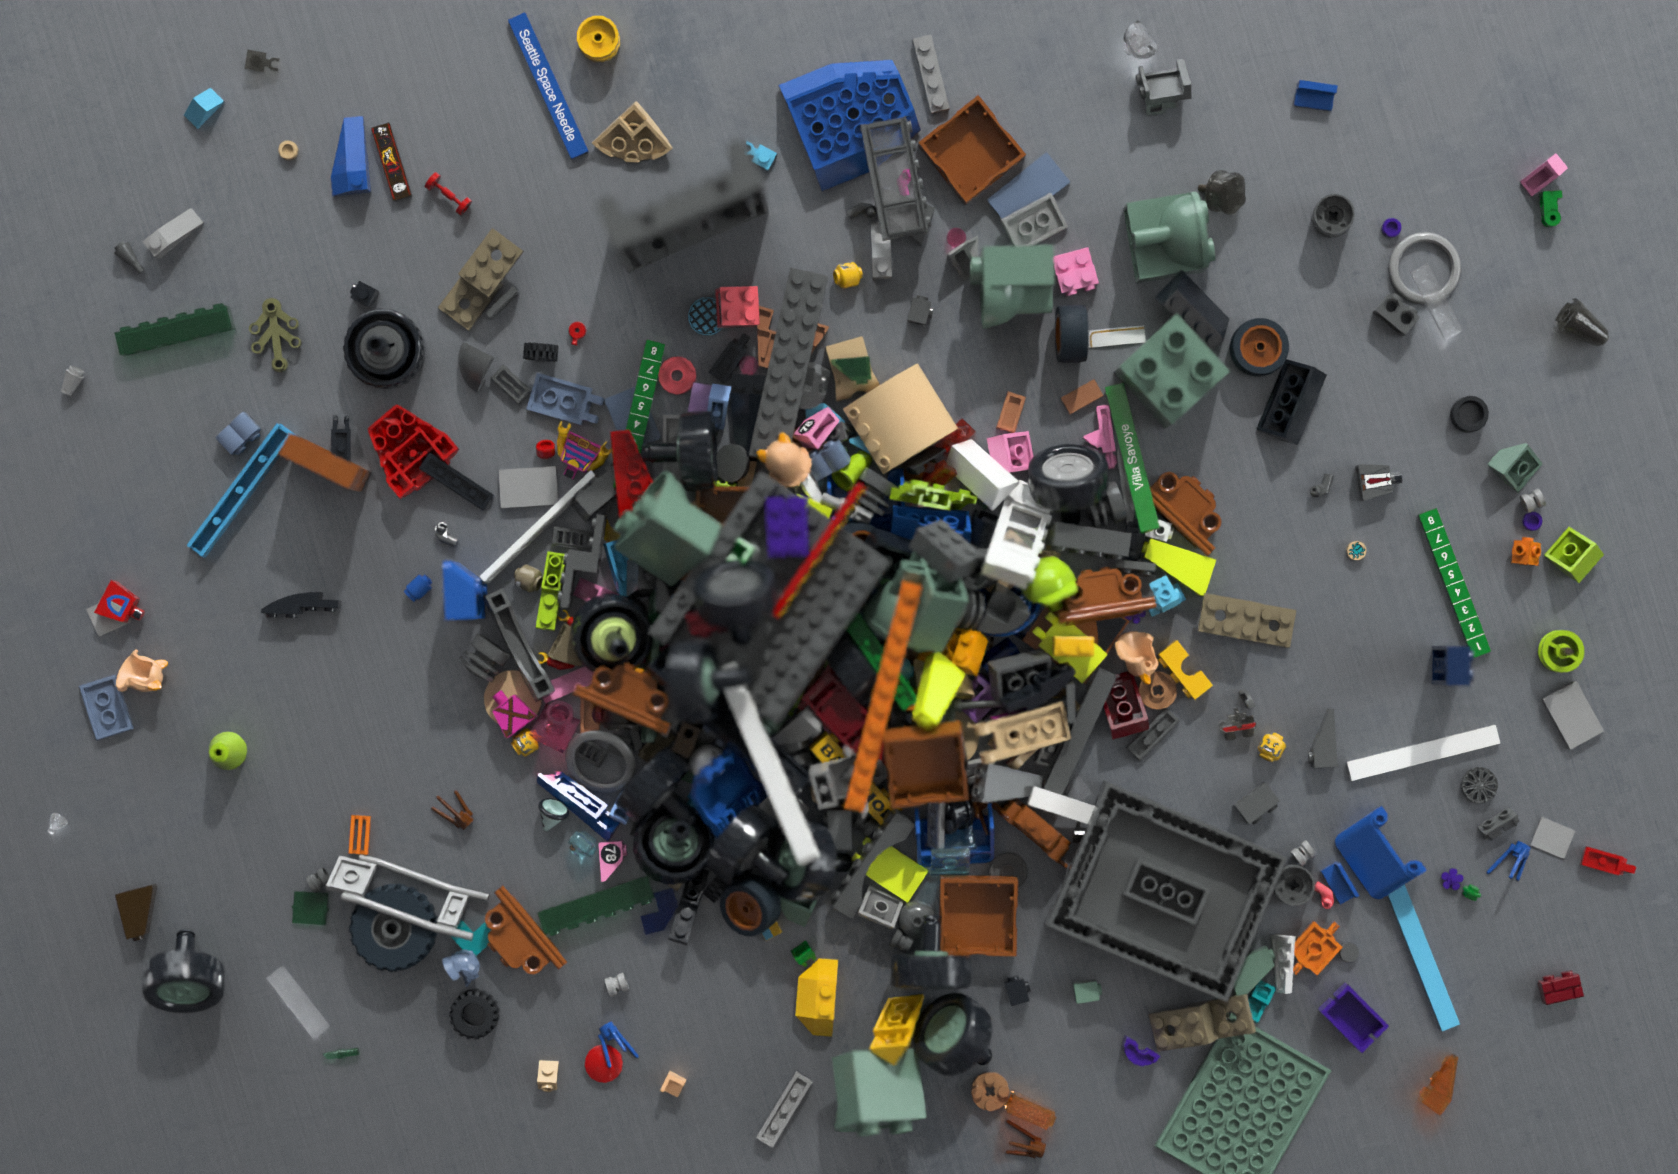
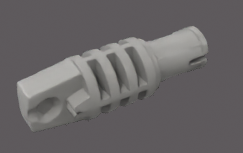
(859, 513)

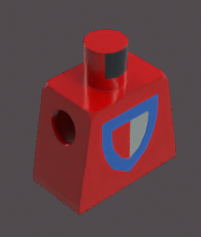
(119, 603)

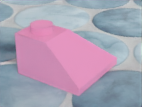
(1011, 450)

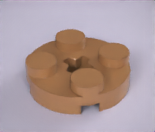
(1158, 701)
(990, 1102)

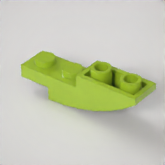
(551, 585)

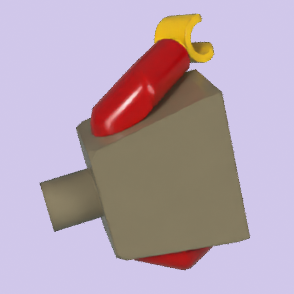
(561, 652)

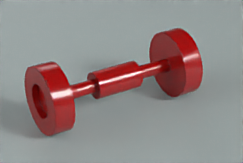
(433, 181)

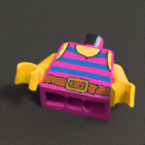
(579, 452)

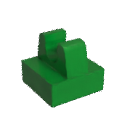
(803, 953)

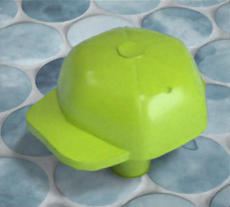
(1051, 583)

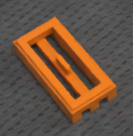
(359, 836)

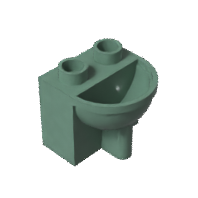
(1168, 236)
(1013, 281)
(666, 531)
(937, 608)
(877, 1094)

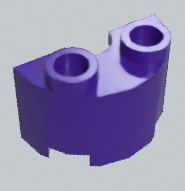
(1136, 1056)

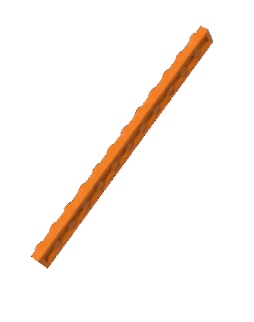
(882, 696)

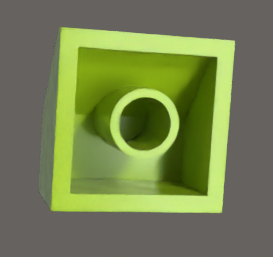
(1574, 554)

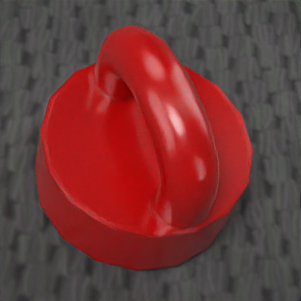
(545, 449)

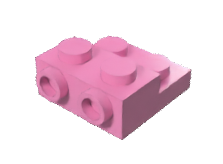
(1075, 272)

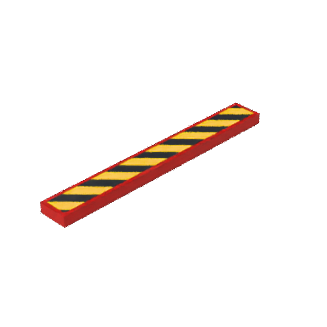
(819, 550)

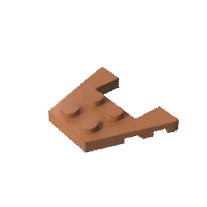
(766, 336)

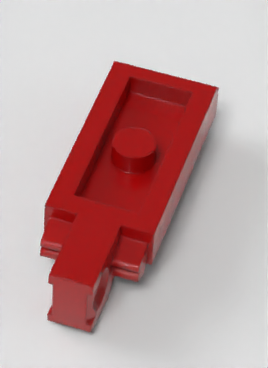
(1606, 861)

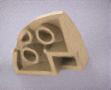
(633, 137)

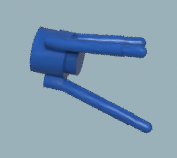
(1521, 852)
(611, 1032)

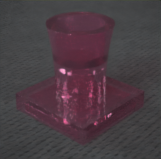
(555, 725)

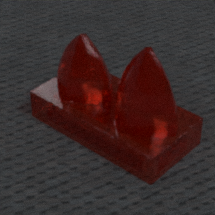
(960, 435)
(941, 475)

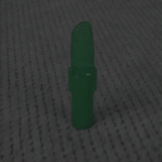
(341, 1053)

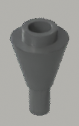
(126, 253)

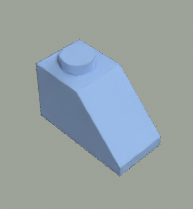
(719, 403)

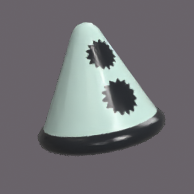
(552, 812)

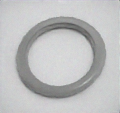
(1423, 237)
(610, 738)

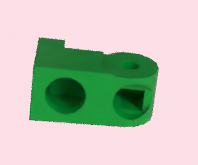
(1549, 208)

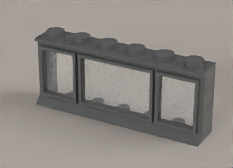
(895, 178)

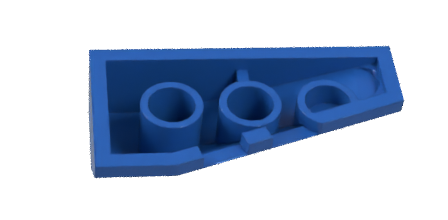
(351, 166)

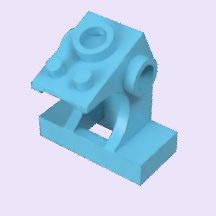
(1165, 595)

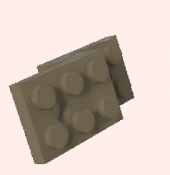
(480, 279)
(1246, 620)
(1202, 1023)

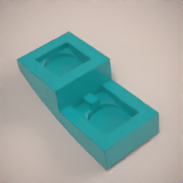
(1260, 998)

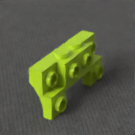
(936, 497)

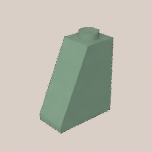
(1254, 968)

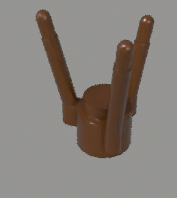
(978, 806)
(462, 818)
(1034, 1149)

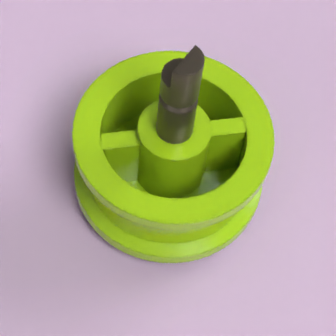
(1561, 651)

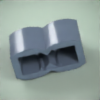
(238, 433)
(828, 459)

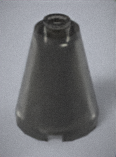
(1579, 323)

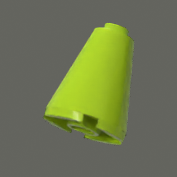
(227, 750)

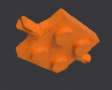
(1315, 948)

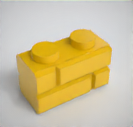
(1073, 646)

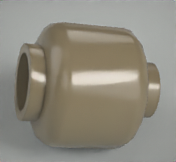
(528, 578)

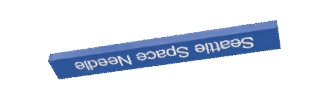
(548, 85)

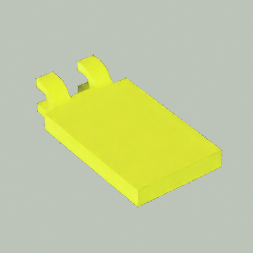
(1083, 665)
(895, 872)

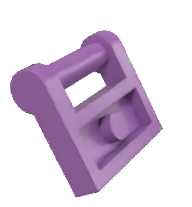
(984, 695)

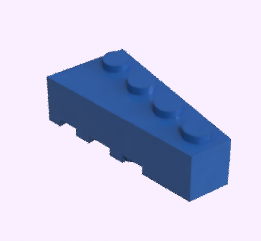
(908, 519)

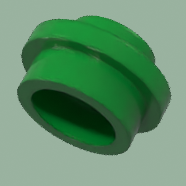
(1471, 892)

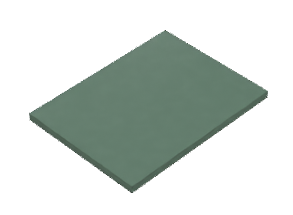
(1243, 1105)

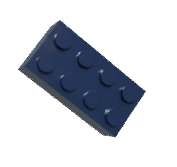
(1452, 665)

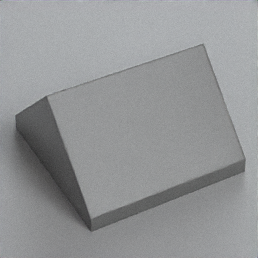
(880, 907)

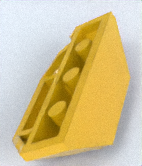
(817, 997)

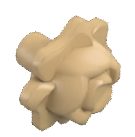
(1047, 553)

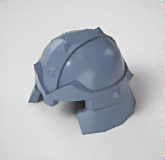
(462, 962)

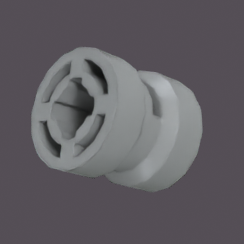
(1532, 500)
(1307, 850)
(616, 984)

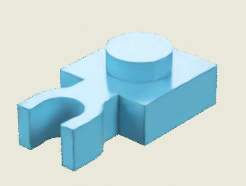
(762, 156)

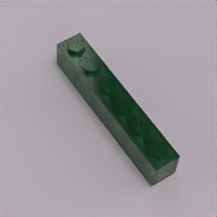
(174, 330)
(596, 904)

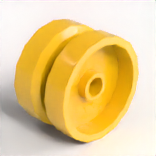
(598, 27)

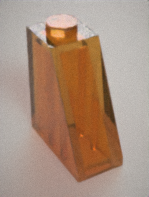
(1030, 1110)

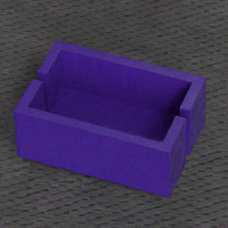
(788, 526)
(1353, 1017)

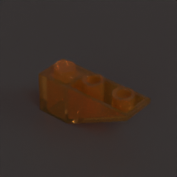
(1440, 1090)

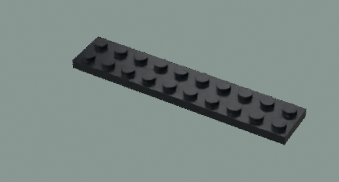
(728, 730)

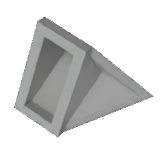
(961, 256)

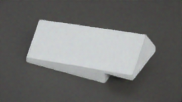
(981, 473)

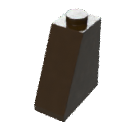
(136, 910)

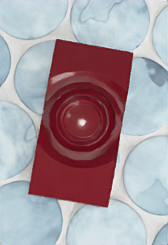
(838, 710)

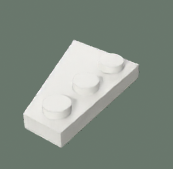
(1283, 949)

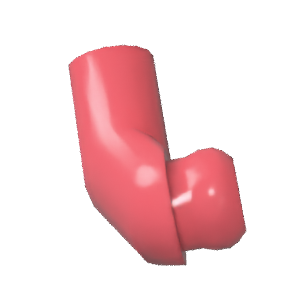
(1326, 895)

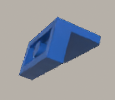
(1315, 95)
(1339, 882)

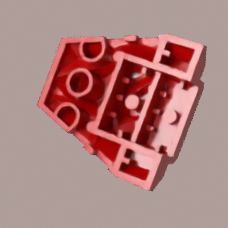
(403, 445)

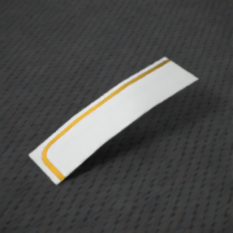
(1116, 336)

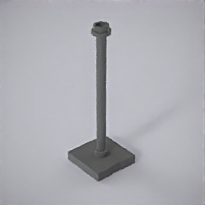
(1068, 699)

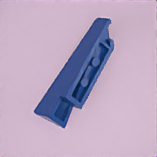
(580, 802)

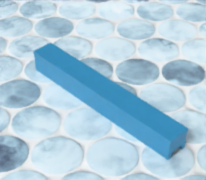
(239, 491)

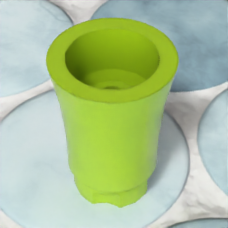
(849, 475)

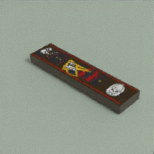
(391, 161)

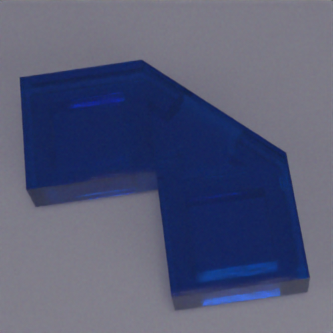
(658, 920)

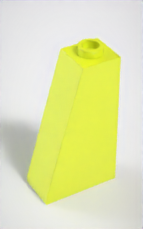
(1182, 565)
(936, 689)

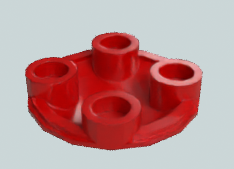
(597, 1066)

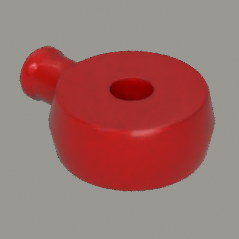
(576, 336)

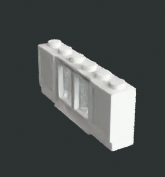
(1017, 538)

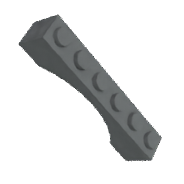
(510, 630)
(893, 830)

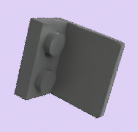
(1143, 570)

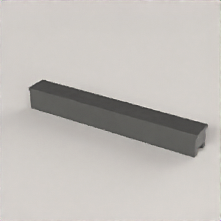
(1079, 731)

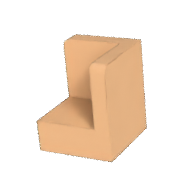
(673, 1084)

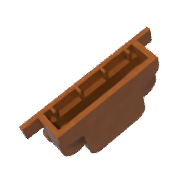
(1187, 508)
(1104, 597)
(627, 695)
(1036, 829)
(519, 936)

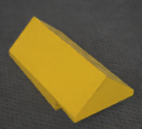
(896, 1026)

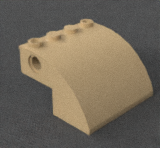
(900, 418)

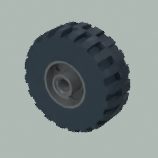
(379, 943)

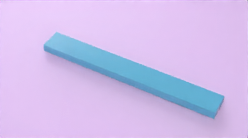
(1423, 959)

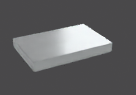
(1034, 222)
(528, 487)
(1572, 715)

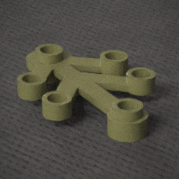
(275, 332)

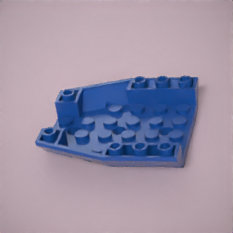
(827, 97)

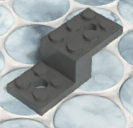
(582, 561)

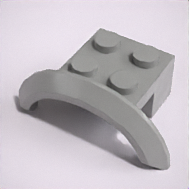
(827, 782)

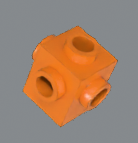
(1526, 552)

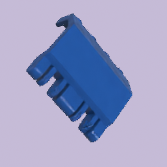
(725, 795)

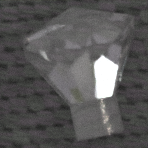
(56, 822)

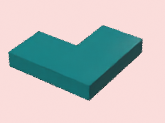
(479, 940)

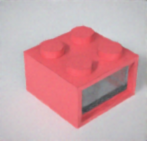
(737, 307)

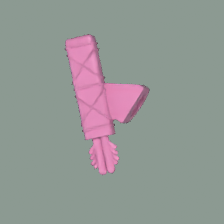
(1104, 436)

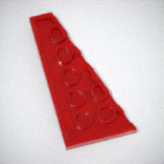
(629, 470)

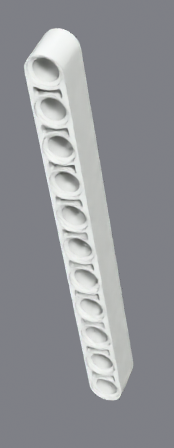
(771, 772)

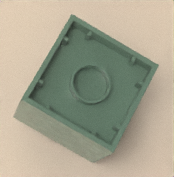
(1171, 371)

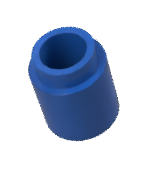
(418, 587)

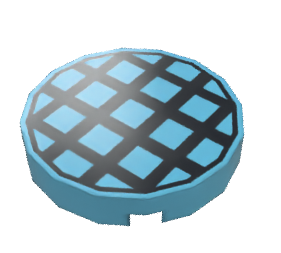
(704, 317)

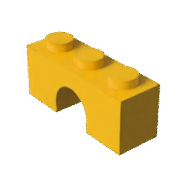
(1172, 658)

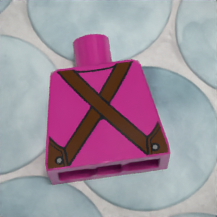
(512, 713)

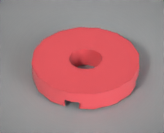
(671, 365)

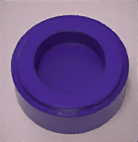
(1391, 227)
(1532, 521)

